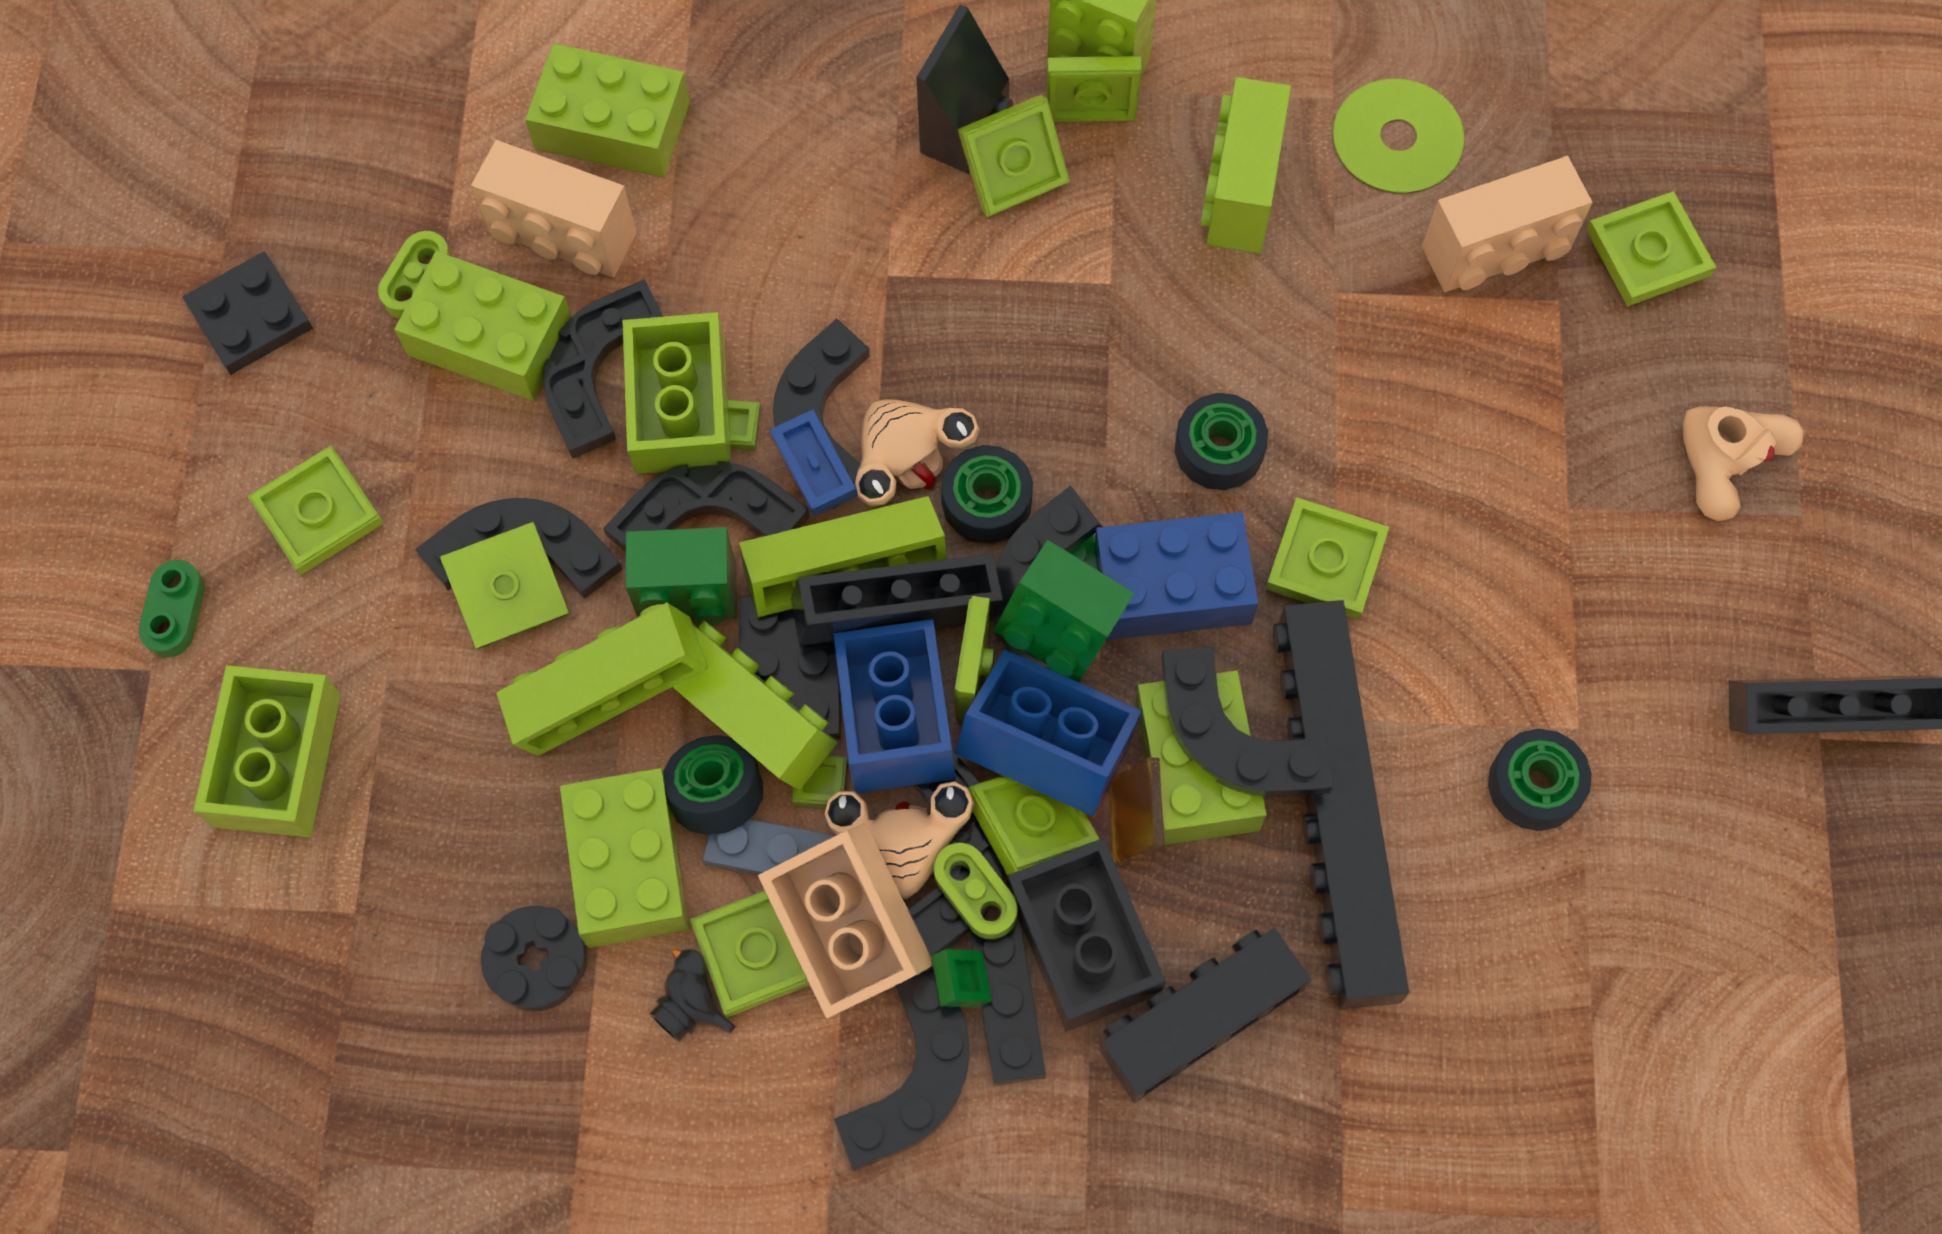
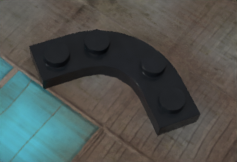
(575, 361)
(814, 376)
(708, 489)
(1062, 521)
(564, 536)
(1223, 750)
(934, 914)
(929, 1090)

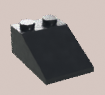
(958, 87)

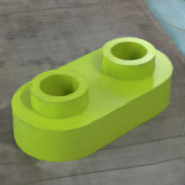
(408, 269)
(976, 892)

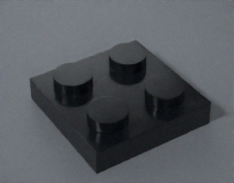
(247, 312)

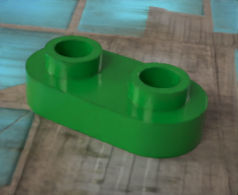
(173, 605)

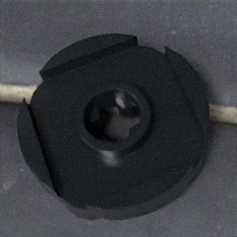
(509, 941)

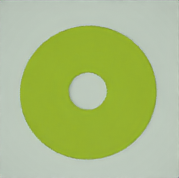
(1366, 156)

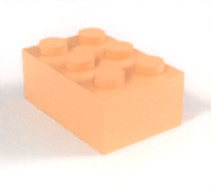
(554, 209)
(1506, 224)
(846, 920)

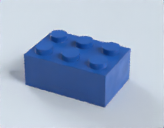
(1182, 574)
(894, 706)
(1047, 732)

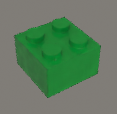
(685, 569)
(1062, 611)

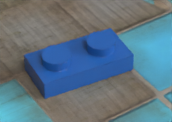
(813, 462)

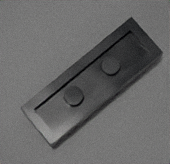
(1011, 1015)

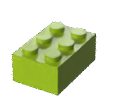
(1101, 28)
(608, 110)
(1245, 164)
(482, 325)
(676, 392)
(267, 751)
(1192, 800)
(623, 858)

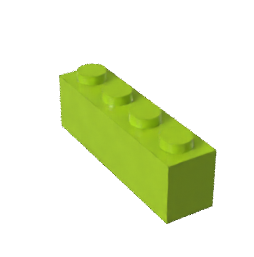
(860, 541)
(601, 679)
(757, 711)

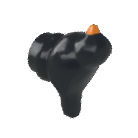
(687, 998)

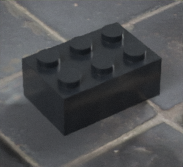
(1085, 934)

